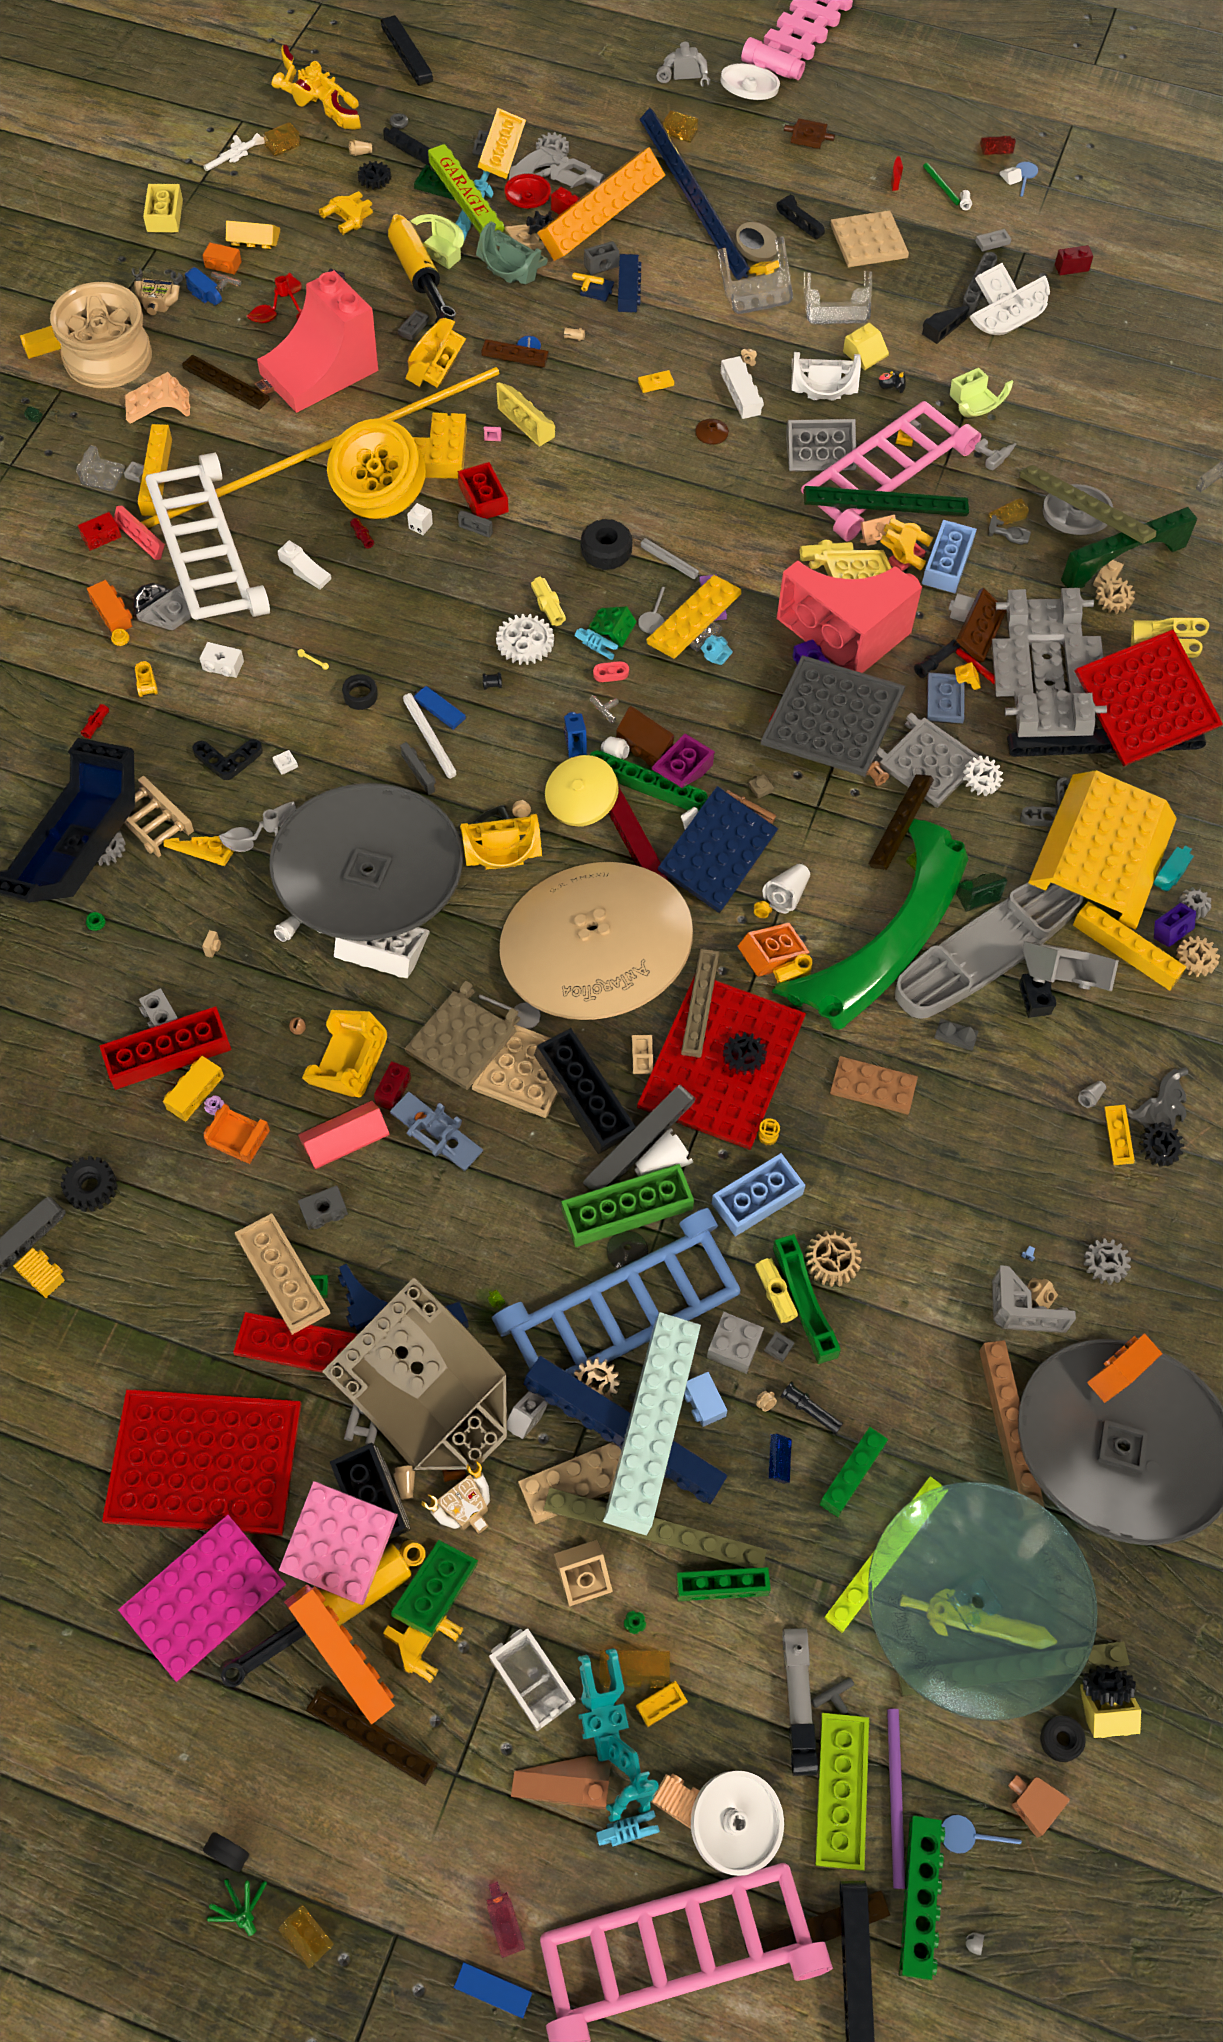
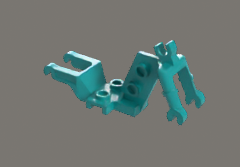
(603, 1724)

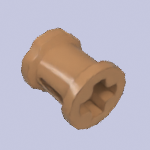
(877, 774)

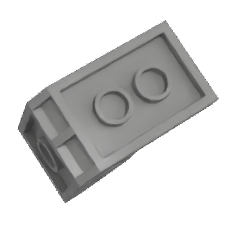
(1014, 1306)

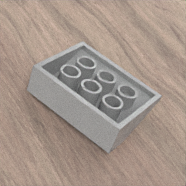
(819, 443)

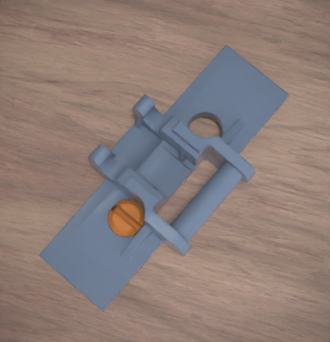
(439, 1125)

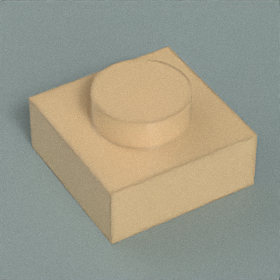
(211, 944)

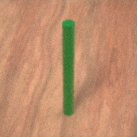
(941, 183)

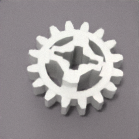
(980, 767)

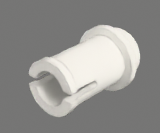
(966, 202)

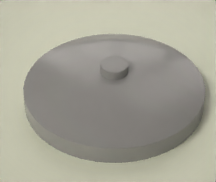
(1071, 519)

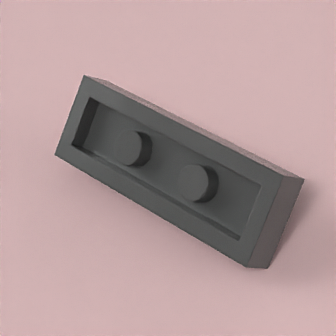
(418, 768)

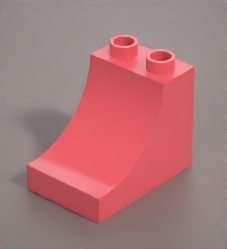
(327, 346)
(849, 617)

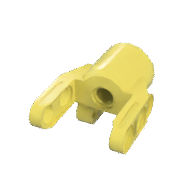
(1147, 629)

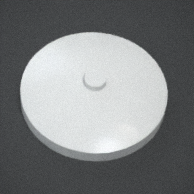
(750, 81)
(737, 1823)

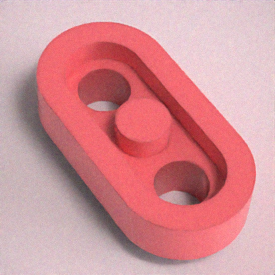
(611, 671)

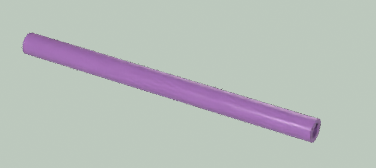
(896, 1799)

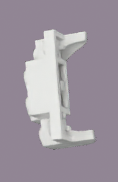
(824, 377)

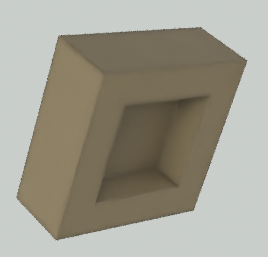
(761, 786)

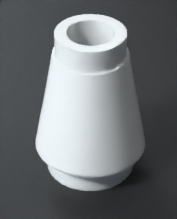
(287, 928)

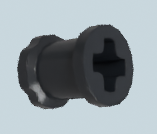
(492, 680)

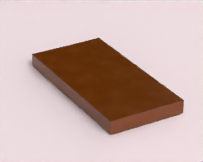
(981, 625)

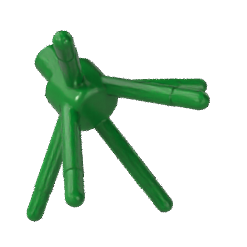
(243, 1915)

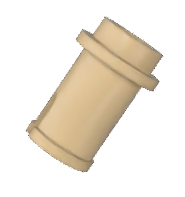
(574, 333)

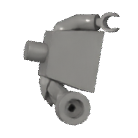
(687, 65)

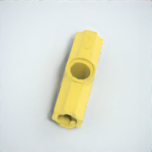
(807, 551)
(548, 601)
(781, 1302)

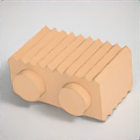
(675, 1799)

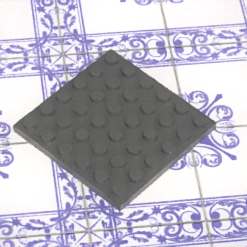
(833, 715)

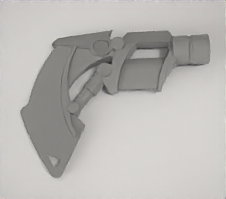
(559, 168)

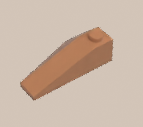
(567, 1782)

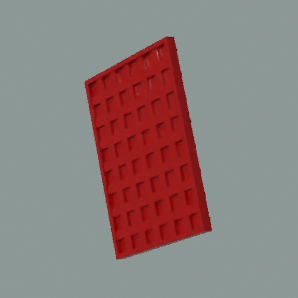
(725, 1102)

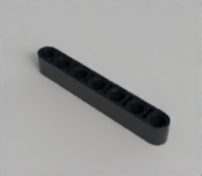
(406, 50)
(856, 1961)

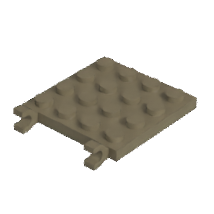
(462, 1038)

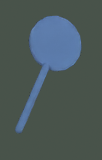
(1028, 170)
(961, 1835)

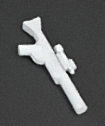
(237, 150)

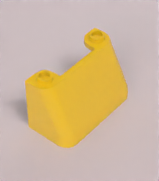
(350, 1053)

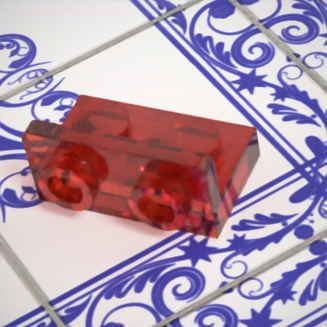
(997, 145)

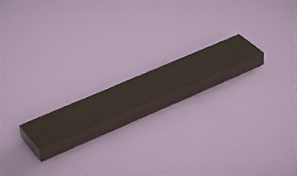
(225, 382)
(372, 1737)

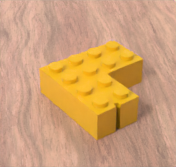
(446, 446)

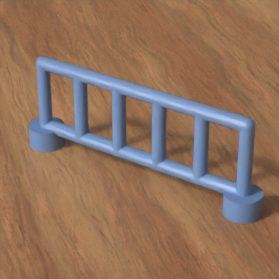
(696, 1228)

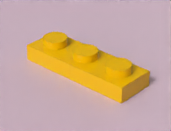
(1119, 1135)

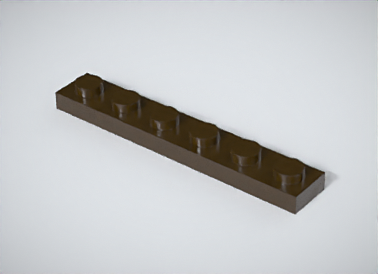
(901, 822)
(824, 1926)

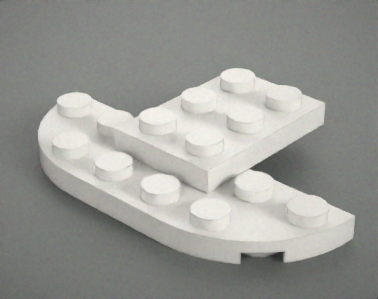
(1007, 305)

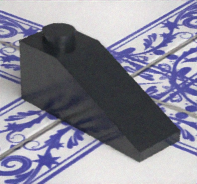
(944, 322)

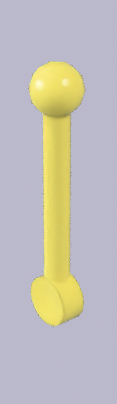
(301, 653)

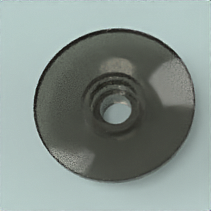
(619, 1256)

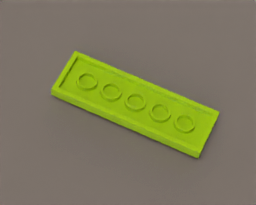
(842, 1792)

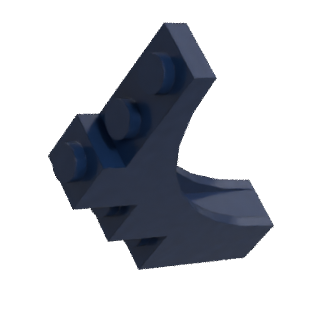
(366, 1306)

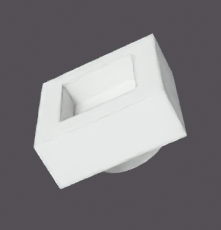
(285, 762)

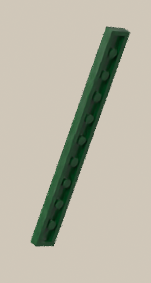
(885, 501)

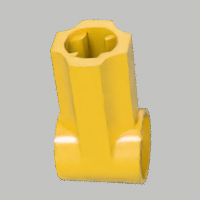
(793, 970)

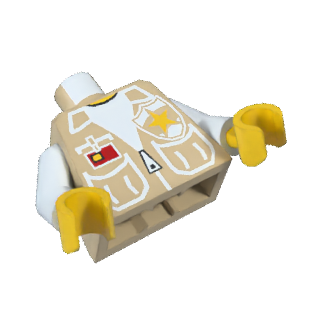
(463, 1503)

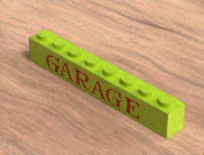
(462, 188)

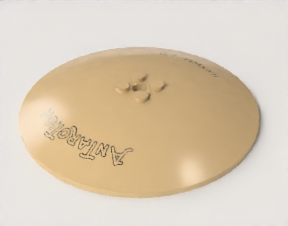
(600, 972)

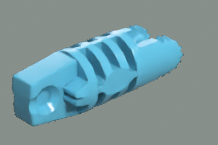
(596, 642)
(627, 1830)

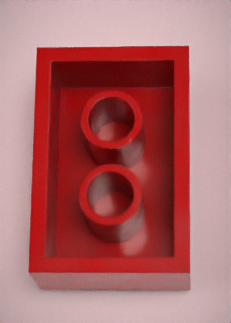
(483, 491)

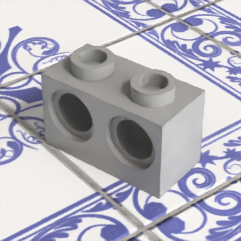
(161, 1012)

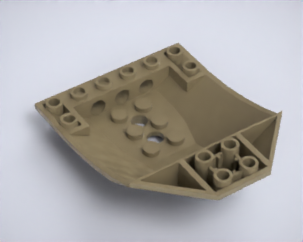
(433, 1417)

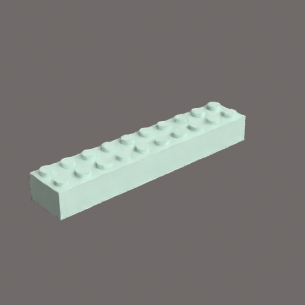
(652, 1424)

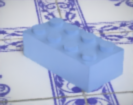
(949, 556)
(758, 1194)

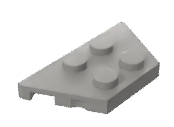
(167, 611)

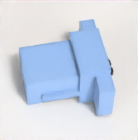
(1029, 1253)

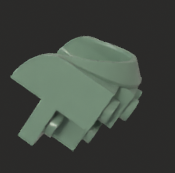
(513, 260)

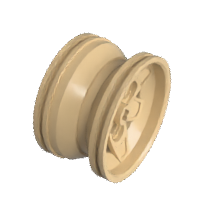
(101, 334)

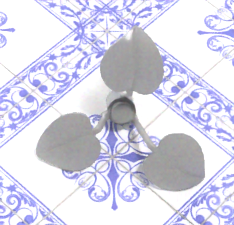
(241, 838)

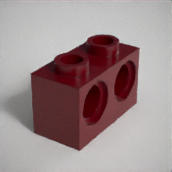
(392, 1086)

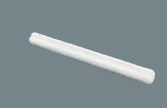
(429, 735)

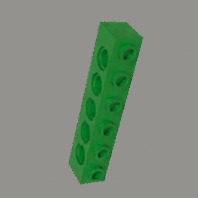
(909, 1964)

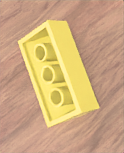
(524, 414)

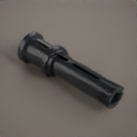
(932, 661)
(802, 1401)

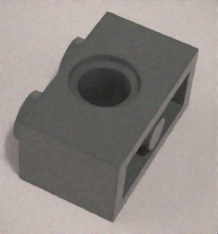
(601, 257)
(328, 1198)

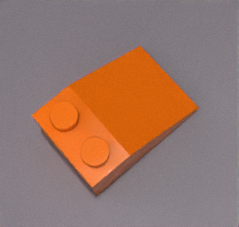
(771, 948)

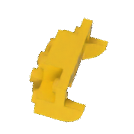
(434, 354)
(501, 842)

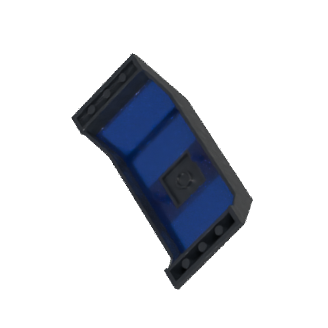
(76, 825)

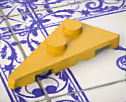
(202, 847)

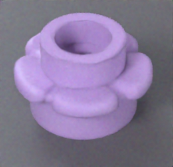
(208, 1104)

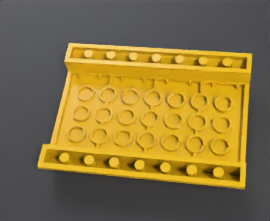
(1106, 843)

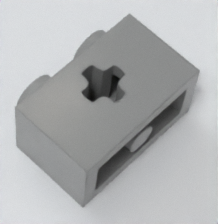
(526, 1414)

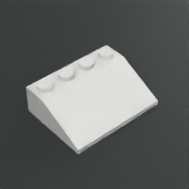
(390, 955)

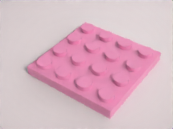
(338, 1542)

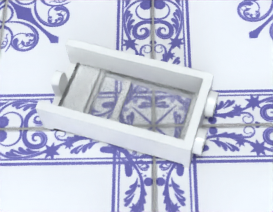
(531, 1678)

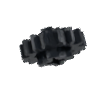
(374, 175)
(750, 1060)
(1161, 1144)
(1109, 1685)

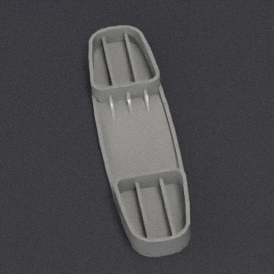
(984, 949)

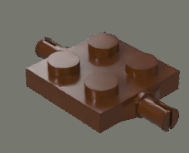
(809, 133)

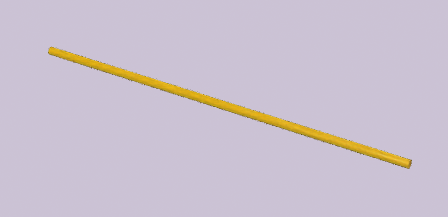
(228, 488)

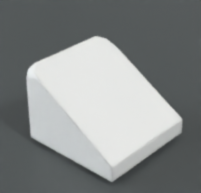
(1011, 175)

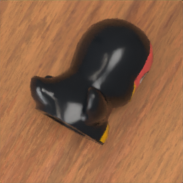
(891, 380)

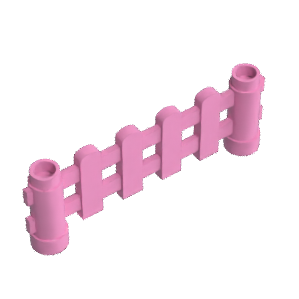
(790, 65)

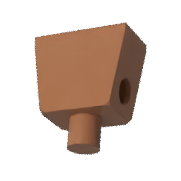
(1037, 1803)

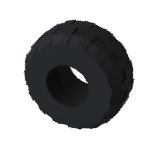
(606, 532)

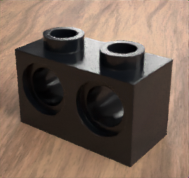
(1033, 994)

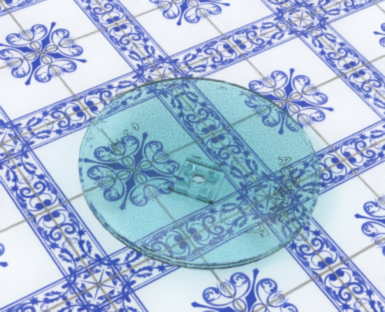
(1034, 1593)

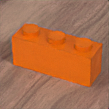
(109, 606)

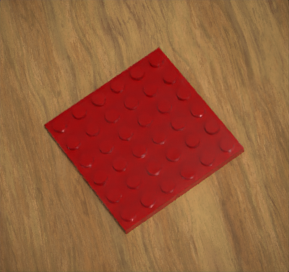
(1149, 697)

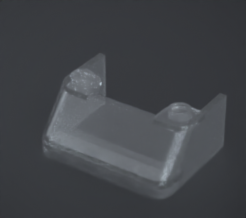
(838, 312)

